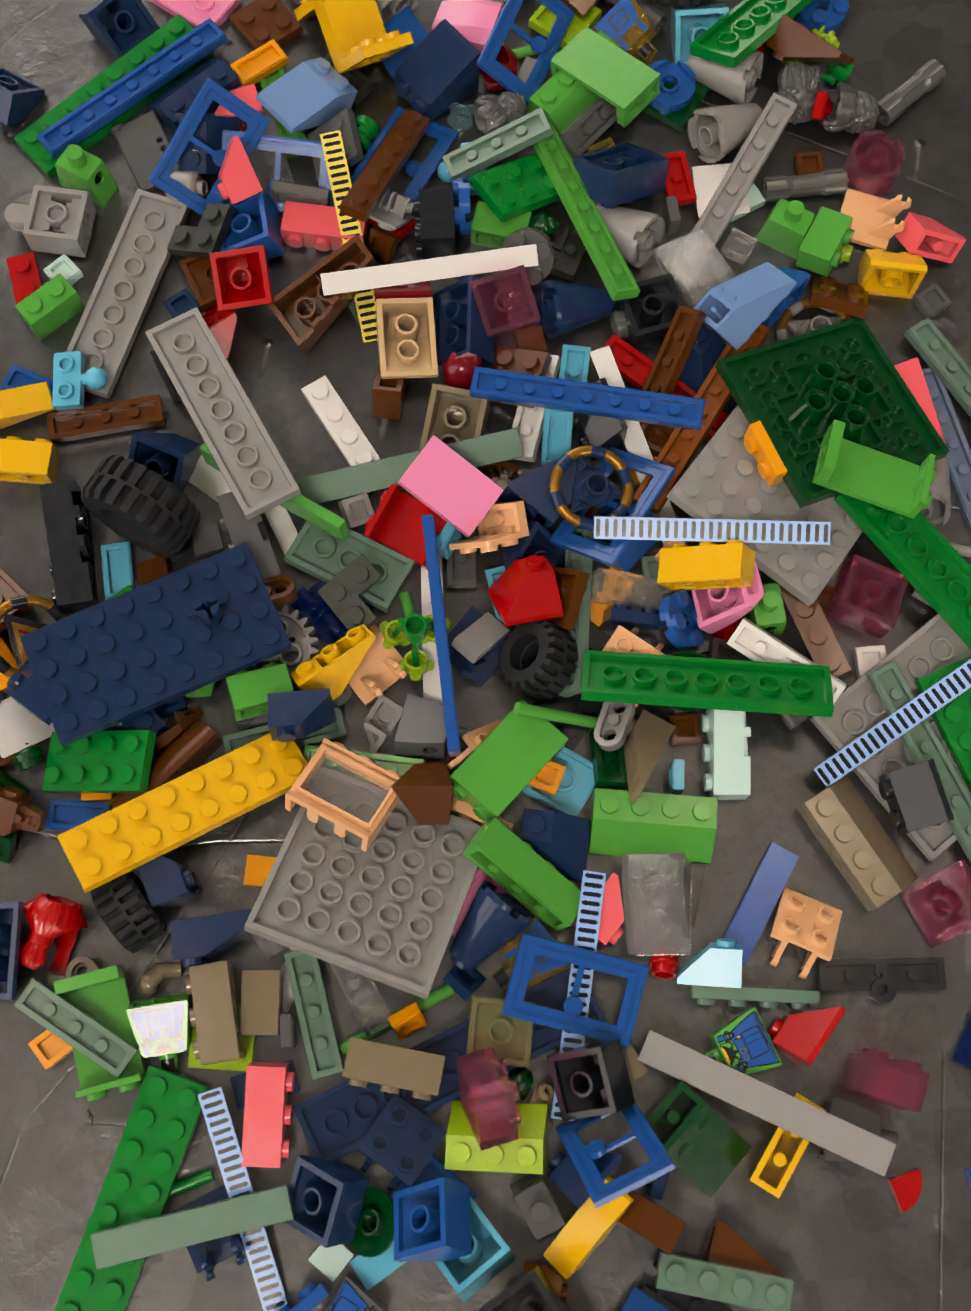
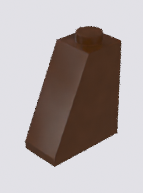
(652, 1222)
(730, 1249)

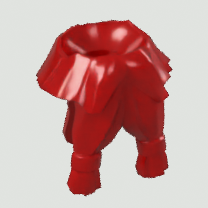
(49, 919)

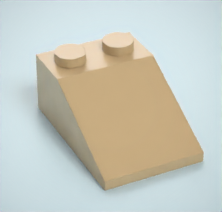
(406, 338)

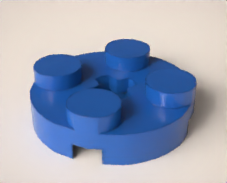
(831, 18)
(683, 90)
(461, 206)
(681, 620)

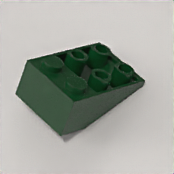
(697, 1137)

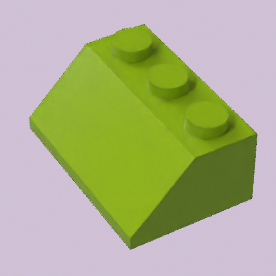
(522, 1155)

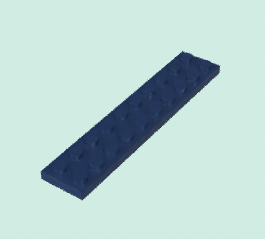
(345, 1113)

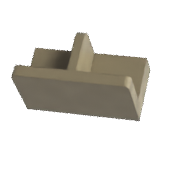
(261, 1002)

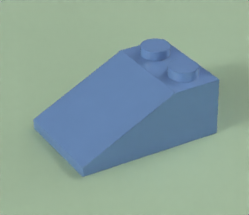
(307, 95)

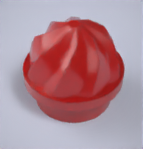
(664, 966)

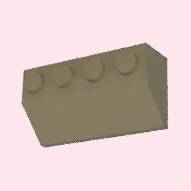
(857, 844)

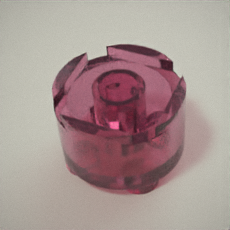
(874, 163)

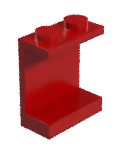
(400, 526)

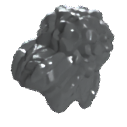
(800, 85)
(851, 110)
(494, 111)

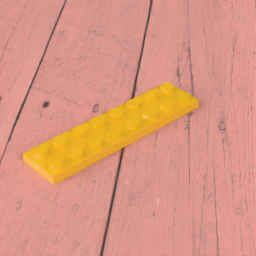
(181, 810)

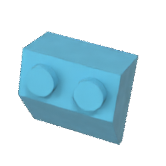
(689, 24)
(487, 1260)

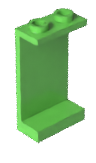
(608, 73)
(873, 474)
(506, 763)
(105, 998)

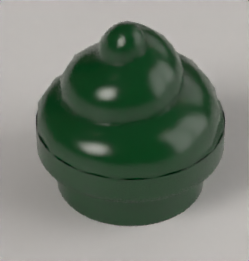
(545, 223)
(29, 757)
(523, 1080)

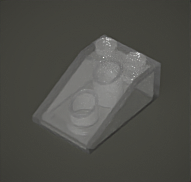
(694, 265)
(657, 903)

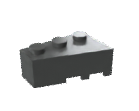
(248, 531)

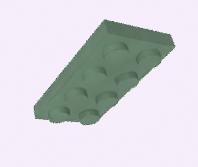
(327, 556)

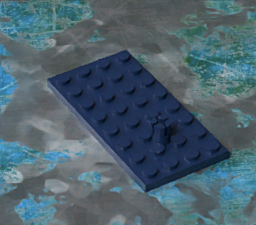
(154, 644)

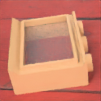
(345, 791)

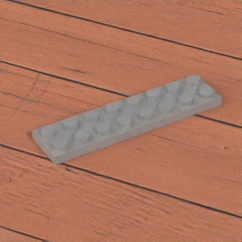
(127, 285)
(223, 414)

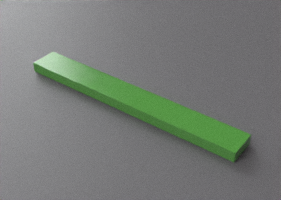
(586, 218)

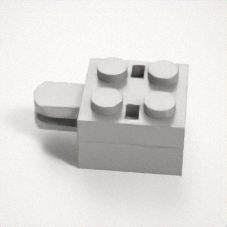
(54, 220)

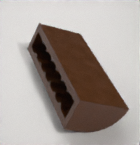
(179, 758)

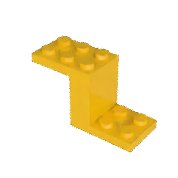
(353, 32)

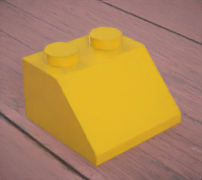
(891, 273)

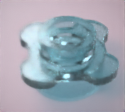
(460, 122)

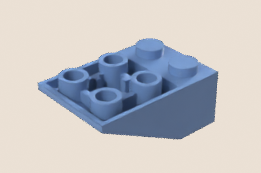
(744, 302)

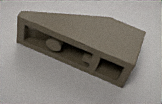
(643, 749)

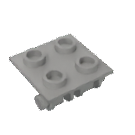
(394, 213)

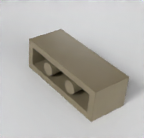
(214, 1013)
(393, 1068)

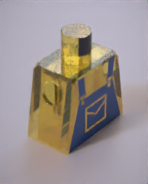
(629, 28)
(542, 968)

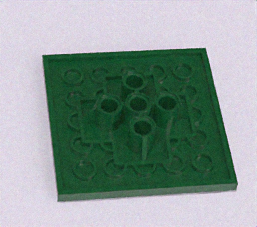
(822, 377)

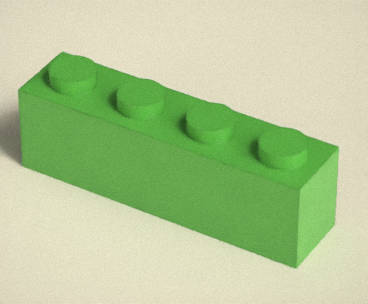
(524, 874)

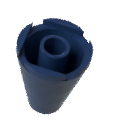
(571, 306)
(487, 926)

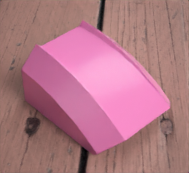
(470, 18)
(724, 606)

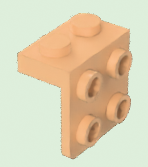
(501, 525)

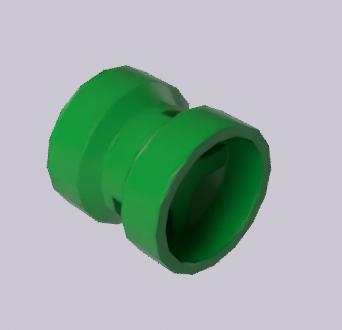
(367, 130)

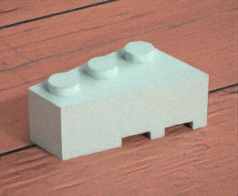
(726, 754)

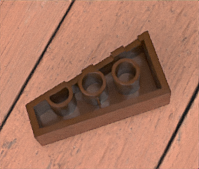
(302, 304)

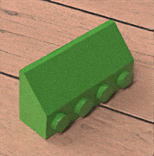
(563, 98)
(652, 824)

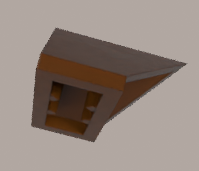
(426, 793)

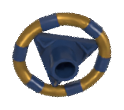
(590, 485)

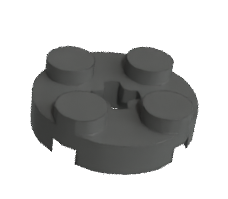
(545, 252)

